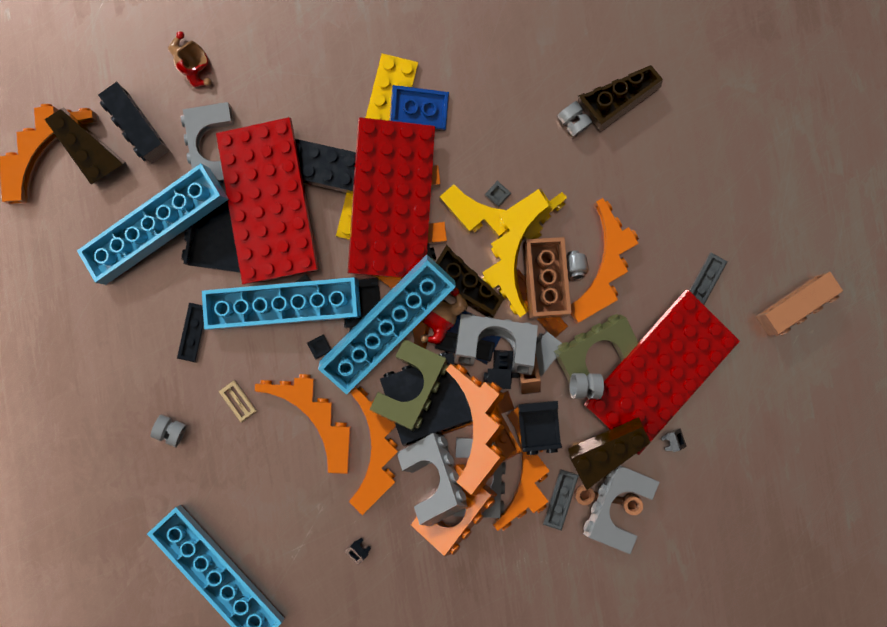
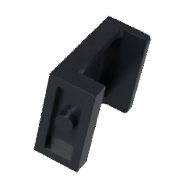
(369, 298)
(539, 427)

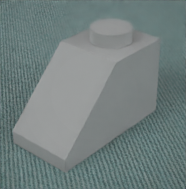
(545, 350)

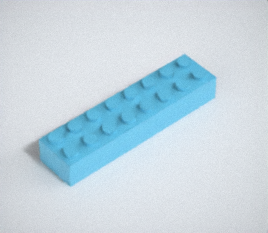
(152, 224)
(281, 303)
(386, 324)
(213, 572)

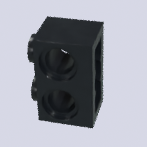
(499, 376)

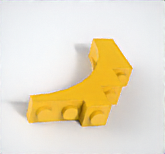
(472, 213)
(504, 273)

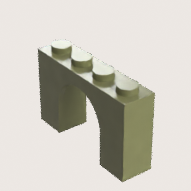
(573, 354)
(409, 413)

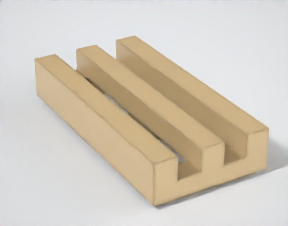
(244, 397)

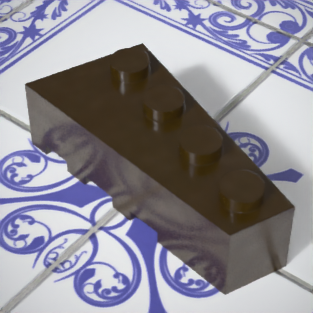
(615, 99)
(83, 146)
(474, 290)
(607, 451)

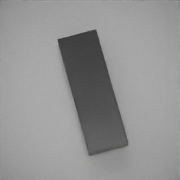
(707, 277)
(560, 499)

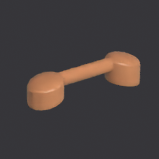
(586, 497)

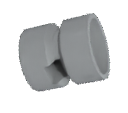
(571, 113)
(589, 386)
(167, 430)

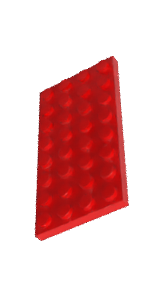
(390, 197)
(267, 201)
(665, 367)

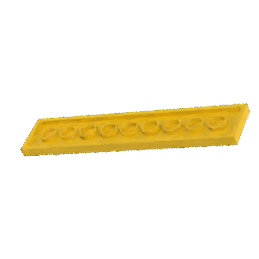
(390, 72)

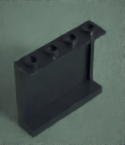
(212, 242)
(448, 405)

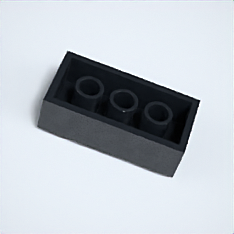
(134, 123)
(326, 166)

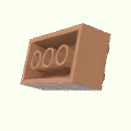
(546, 278)
(799, 303)

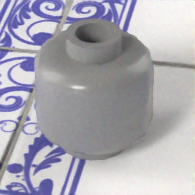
(577, 265)

